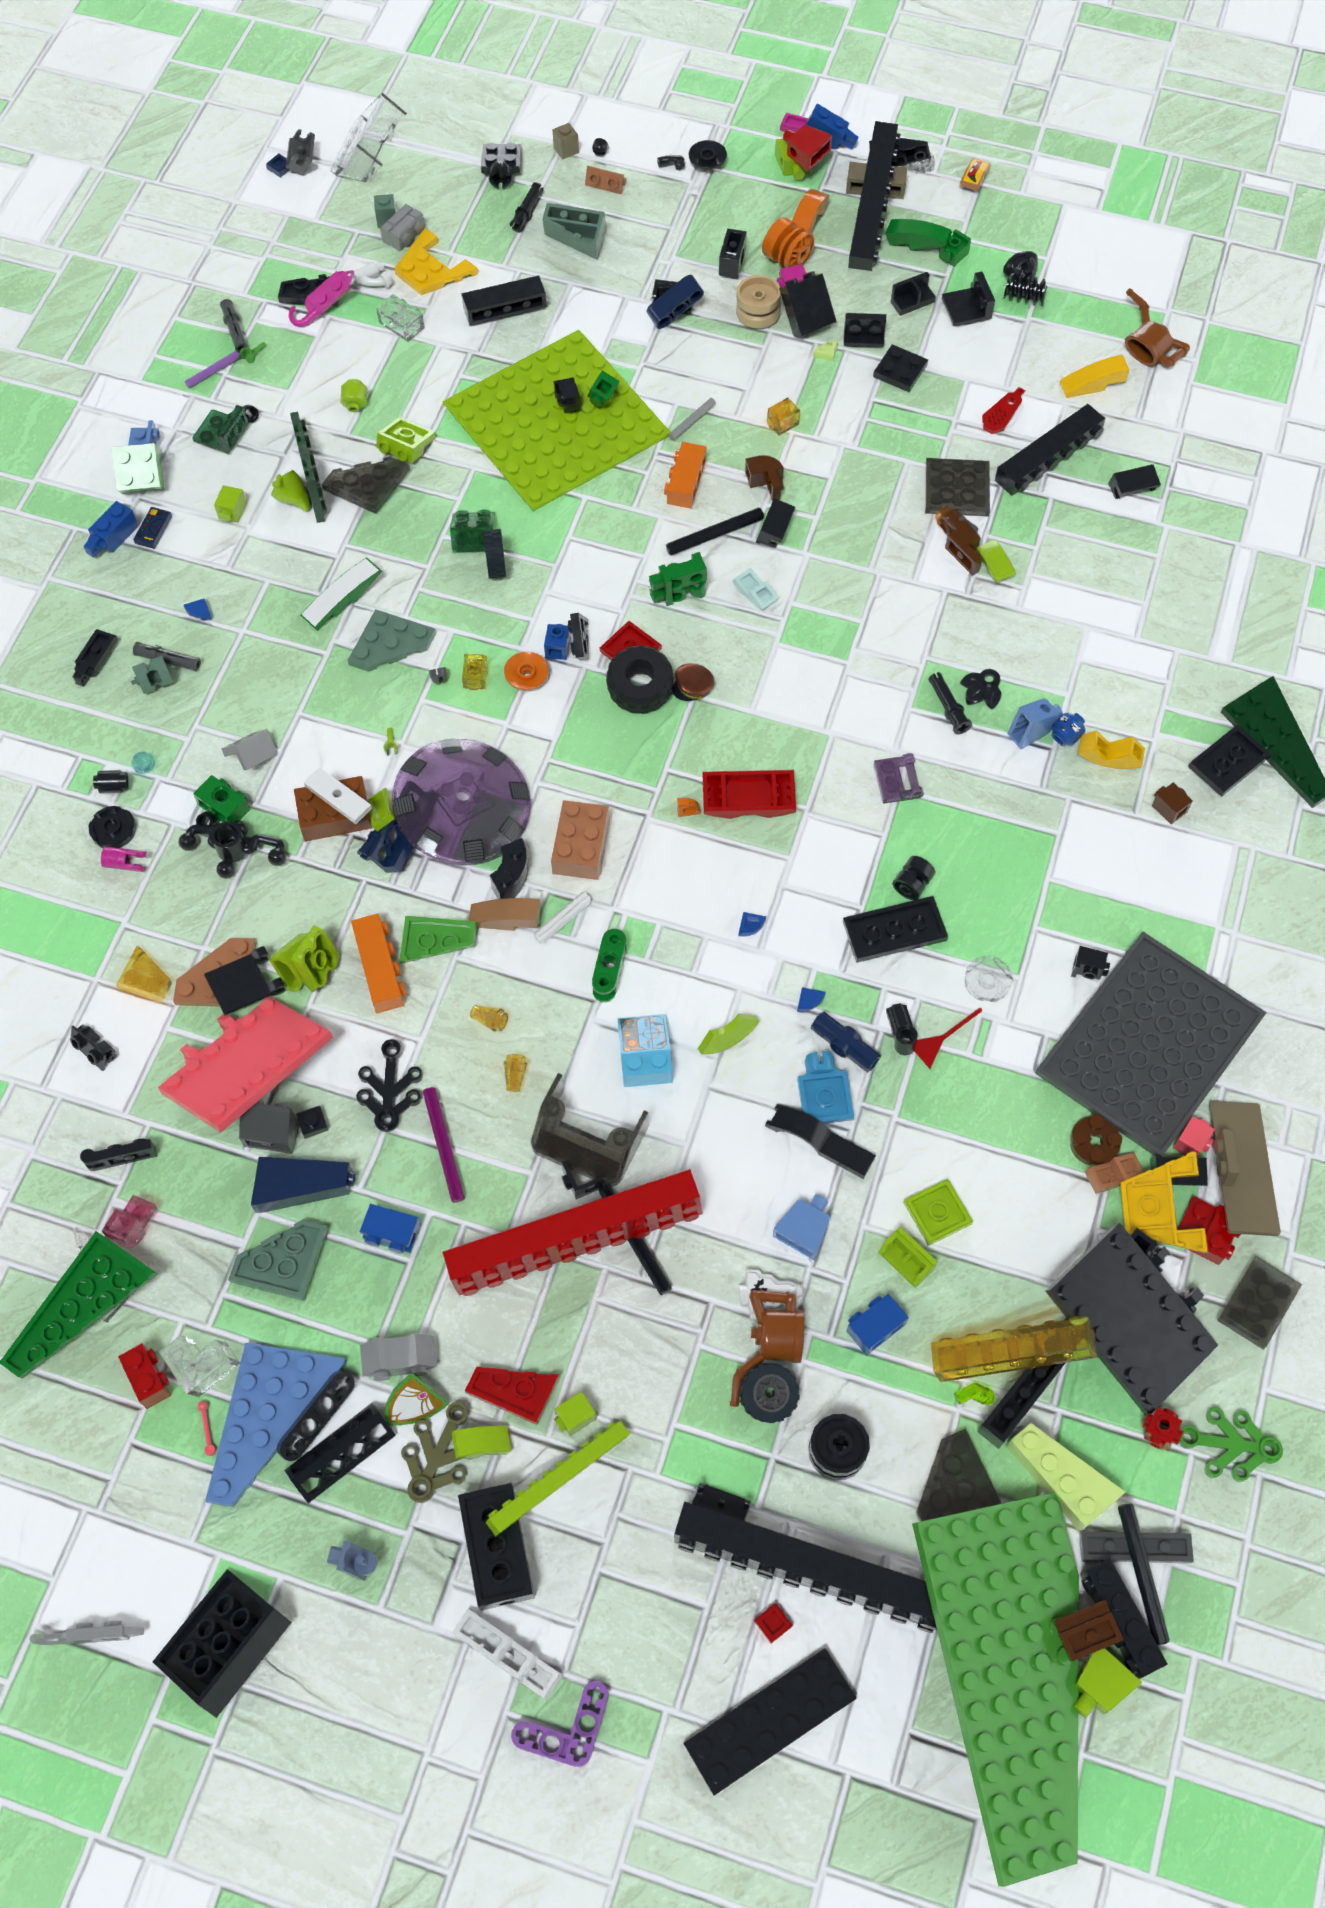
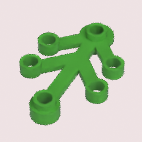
(1234, 1444)

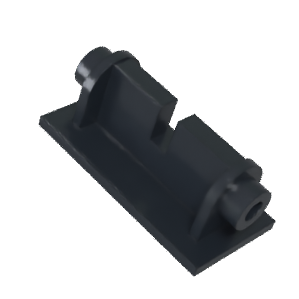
(85, 1040)

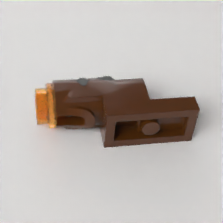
(961, 538)

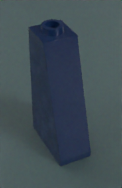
(296, 1182)

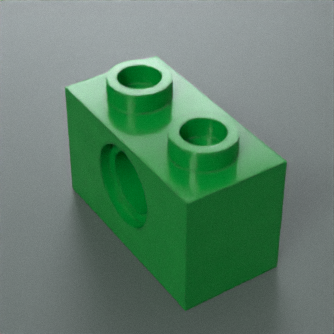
(213, 791)

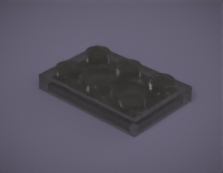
(1259, 1302)

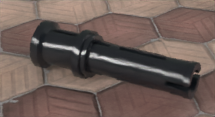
(953, 710)

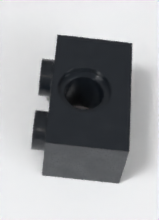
(732, 253)

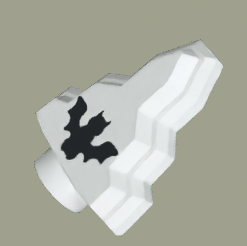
(766, 1282)

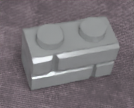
(402, 227)

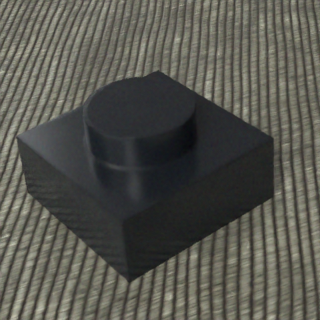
(312, 1122)

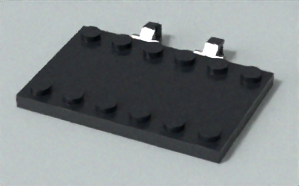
(1138, 1319)

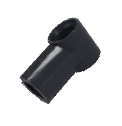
(902, 1028)

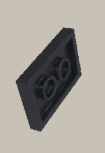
(1229, 760)

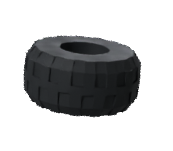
(634, 661)

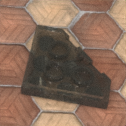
(367, 483)
(956, 1480)

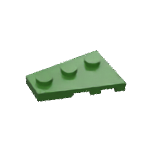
(435, 936)

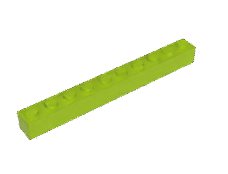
(554, 1480)

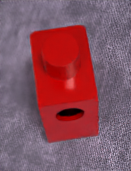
(807, 146)

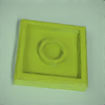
(938, 1212)

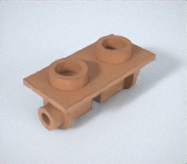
(605, 179)

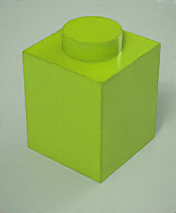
(230, 504)
(574, 1414)

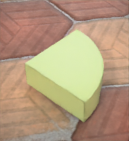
(826, 350)

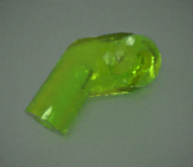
(975, 1392)

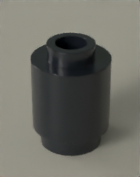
(111, 781)

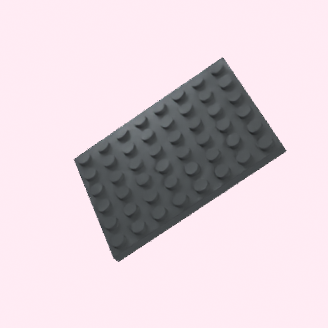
(1150, 1044)

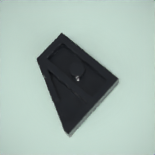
(580, 642)

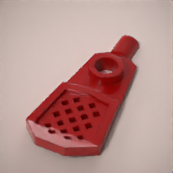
(1001, 413)

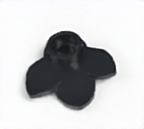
(982, 690)

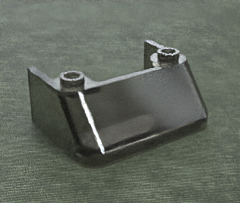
(580, 1149)

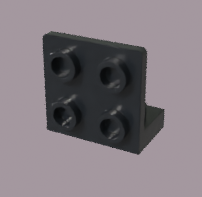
(971, 303)

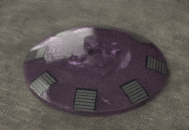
(457, 829)

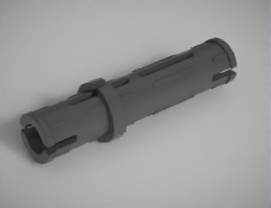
(228, 310)
(168, 656)

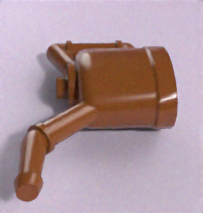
(1152, 339)
(776, 1332)

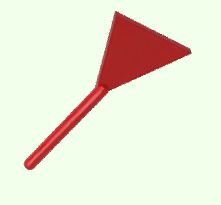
(929, 1047)

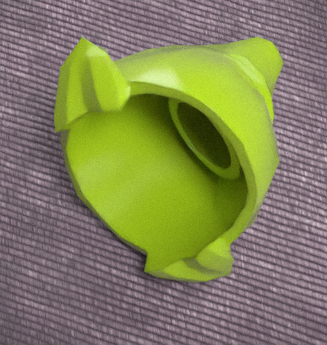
(291, 490)

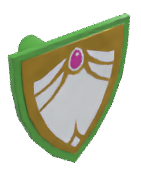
(412, 1402)

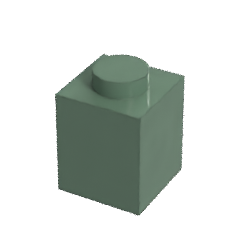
(384, 208)

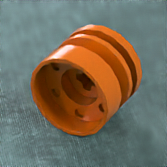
(787, 243)

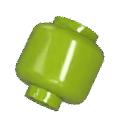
(353, 395)

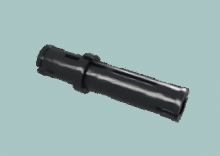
(524, 211)

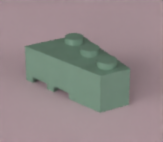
(575, 227)

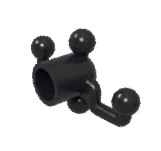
(241, 844)

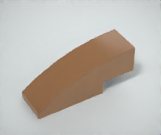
(506, 913)

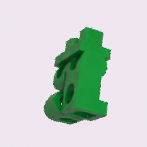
(677, 579)

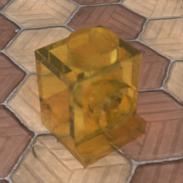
(475, 671)

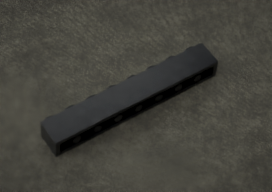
(873, 195)

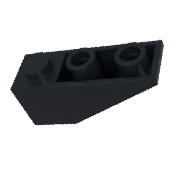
(910, 151)

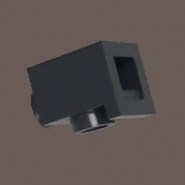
(567, 394)
(1090, 963)

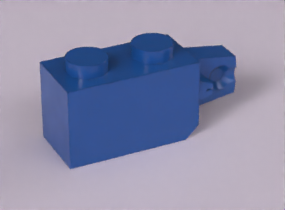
(829, 122)
(111, 529)

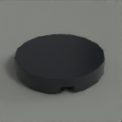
(112, 827)

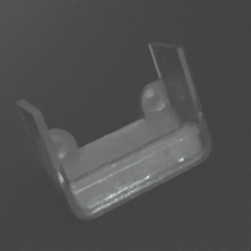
(365, 138)

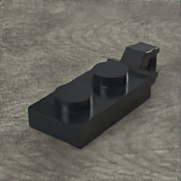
(93, 656)

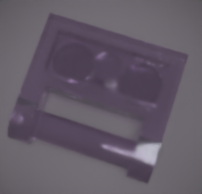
(891, 782)

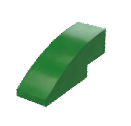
(917, 234)

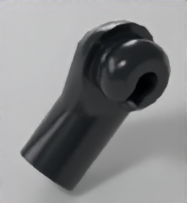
(671, 159)

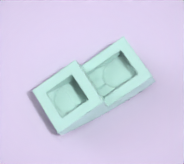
(755, 590)

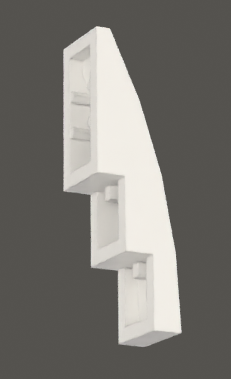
(507, 1654)

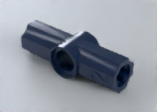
(845, 1041)

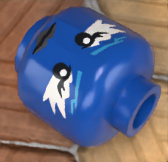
(1068, 729)

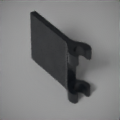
(242, 982)

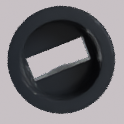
(600, 146)
(253, 411)
(203, 818)

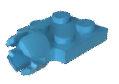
(825, 1090)

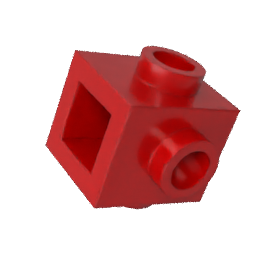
(1162, 1438)

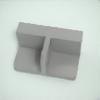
(252, 749)

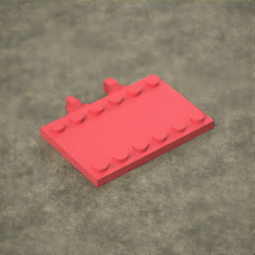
(243, 1062)

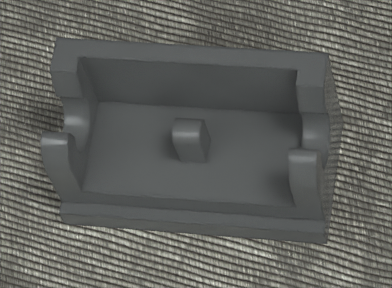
(300, 152)

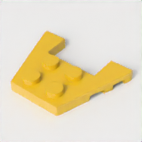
(424, 271)
(1151, 1205)

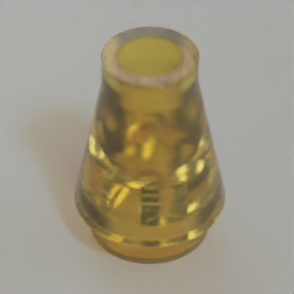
(490, 1017)
(514, 1071)

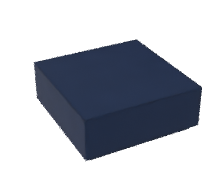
(277, 165)

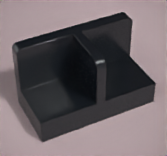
(912, 294)

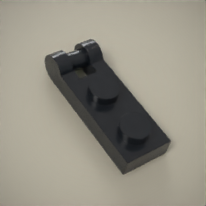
(118, 1154)

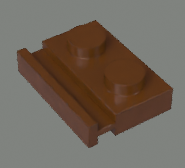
(1088, 1630)

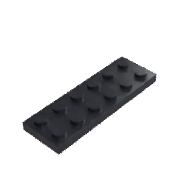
(769, 1721)

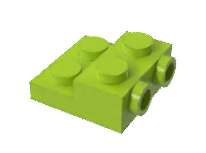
(404, 439)

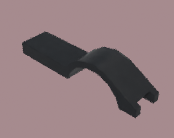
(820, 1137)

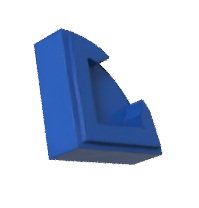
(198, 609)
(751, 924)
(810, 999)

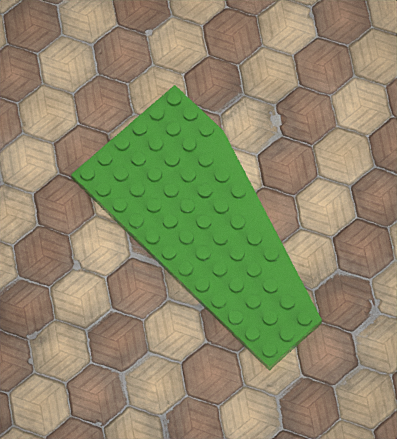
(994, 1595)

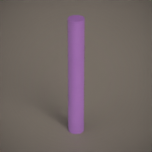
(212, 369)

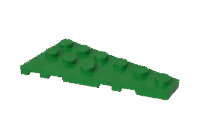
(86, 1292)

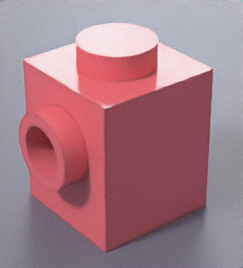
(1195, 1137)

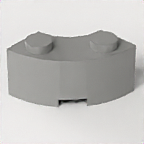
(398, 1356)

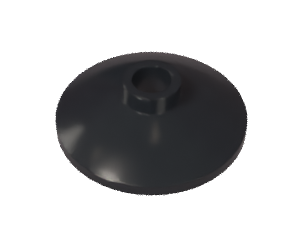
(707, 154)

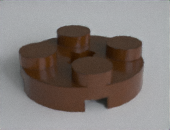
(1097, 1127)

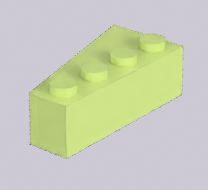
(1079, 1487)

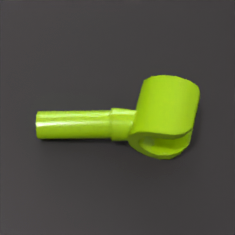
(390, 742)

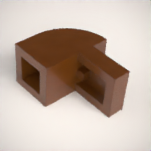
(767, 471)

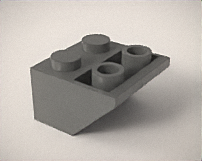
(269, 1128)

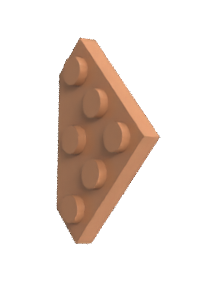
(193, 987)

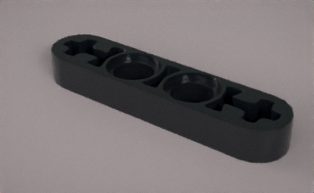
(319, 1418)

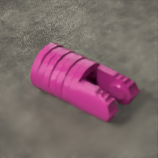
(120, 858)

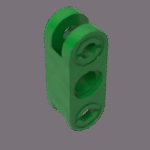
(605, 979)

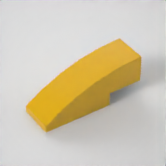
(1095, 376)

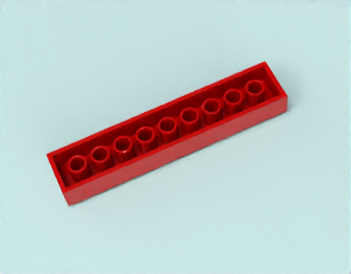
(573, 1233)

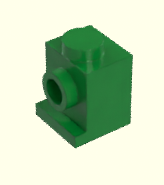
(956, 248)
(603, 389)

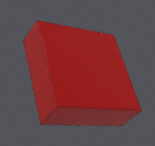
(773, 1623)

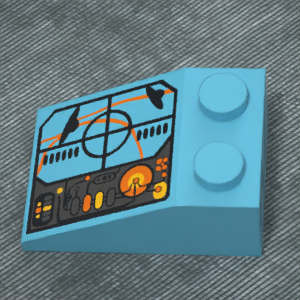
(645, 1050)

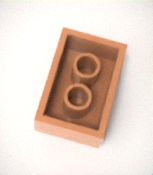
(580, 840)

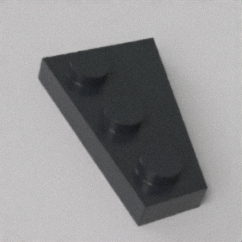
(297, 290)

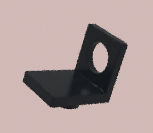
(579, 1191)

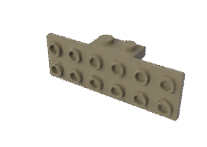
(1244, 1168)

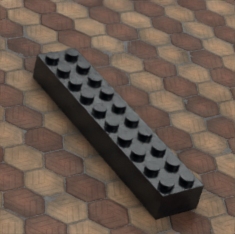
(805, 1565)

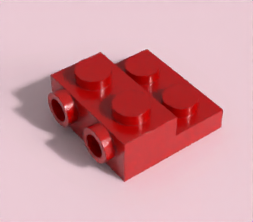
(1204, 1215)

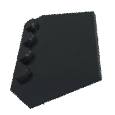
(221, 1643)

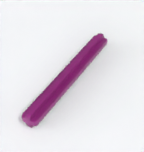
(443, 1145)

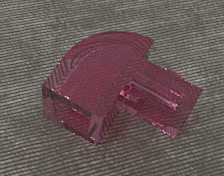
(129, 1226)

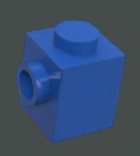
(557, 641)

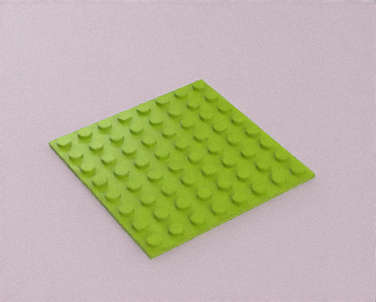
(532, 438)

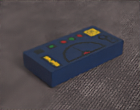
(152, 527)

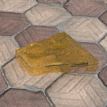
(144, 977)

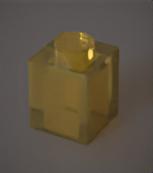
(783, 416)

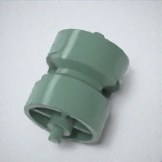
(152, 674)

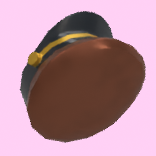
(692, 682)

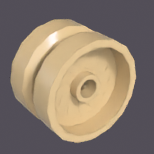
(758, 301)

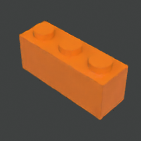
(685, 474)

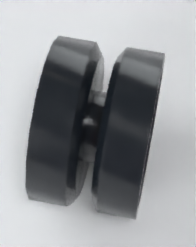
(843, 1431)

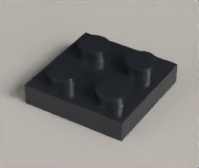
(900, 368)

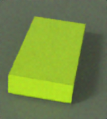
(382, 810)

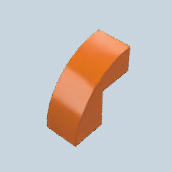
(810, 206)

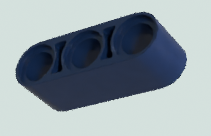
(675, 301)

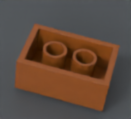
(321, 820)

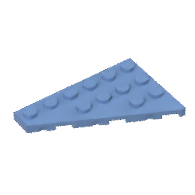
(265, 1402)

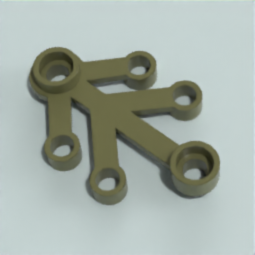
(435, 1457)

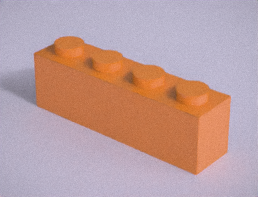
(377, 963)

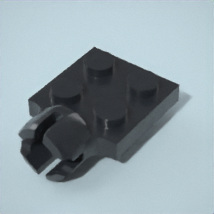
(501, 162)

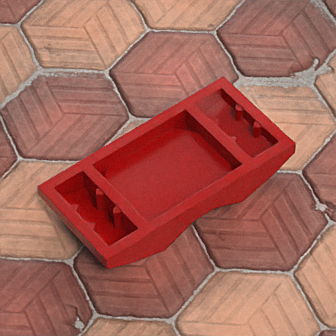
(749, 793)

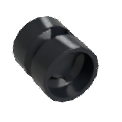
(914, 877)

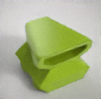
(306, 960)

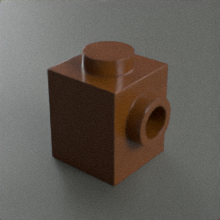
(1171, 802)

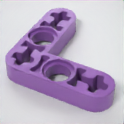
(566, 1741)

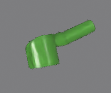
(248, 354)

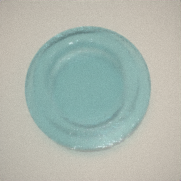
(142, 762)

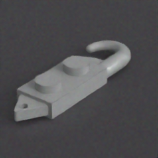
(88, 1634)

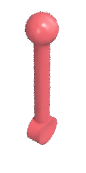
(210, 1450)

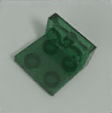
(222, 430)
(468, 528)

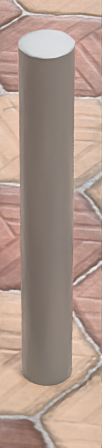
(692, 419)

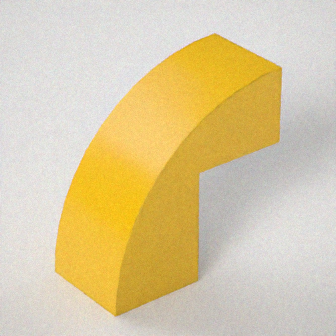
(1119, 754)

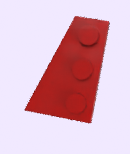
(514, 1392)

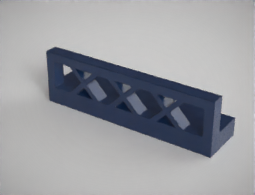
(396, 854)

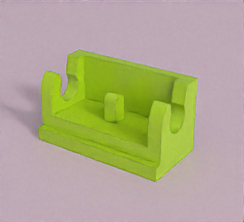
(908, 1257)

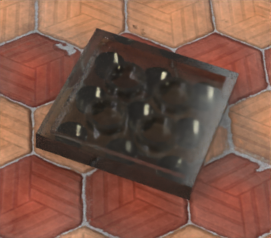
(958, 485)

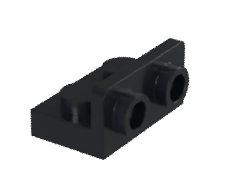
(864, 329)

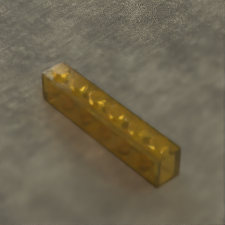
(1014, 1349)

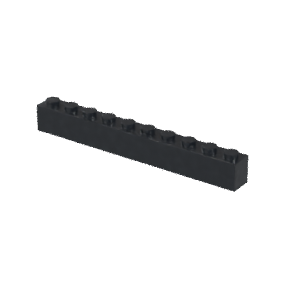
(1031, 1384)

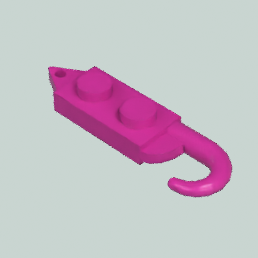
(323, 297)

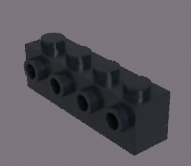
(506, 298)
(1138, 1647)

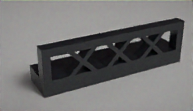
(333, 1446)

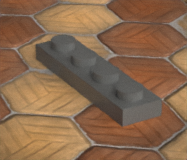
(1158, 1546)

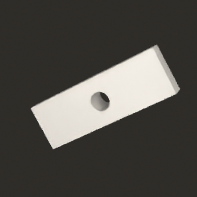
(330, 789)

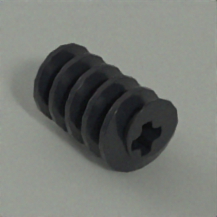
(1026, 288)

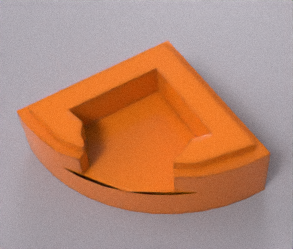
(687, 807)

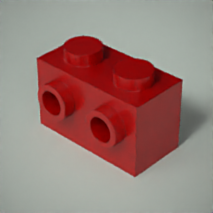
(144, 1375)

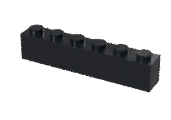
(1050, 449)

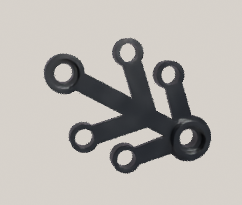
(389, 1089)

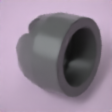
(438, 673)

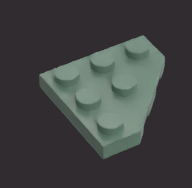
(389, 640)
(282, 1261)

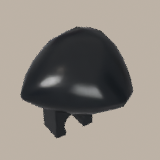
(1022, 263)

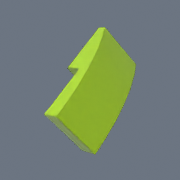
(996, 561)
(481, 1441)

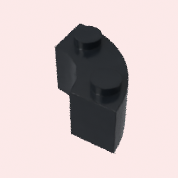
(512, 872)

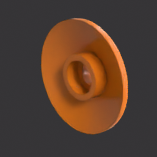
(526, 663)

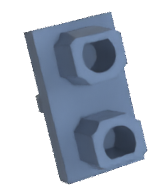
(353, 1560)

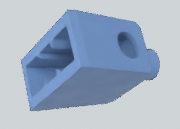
(1033, 722)
(804, 1226)

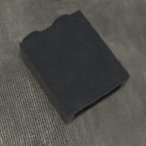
(807, 303)

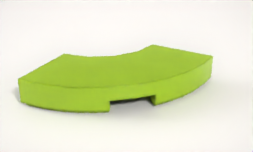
(729, 1035)

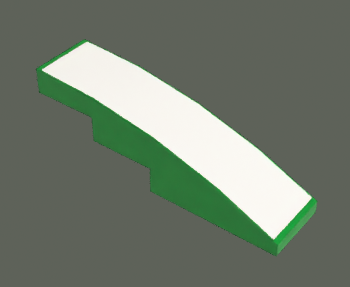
(342, 591)

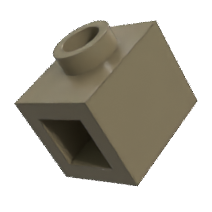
(565, 141)

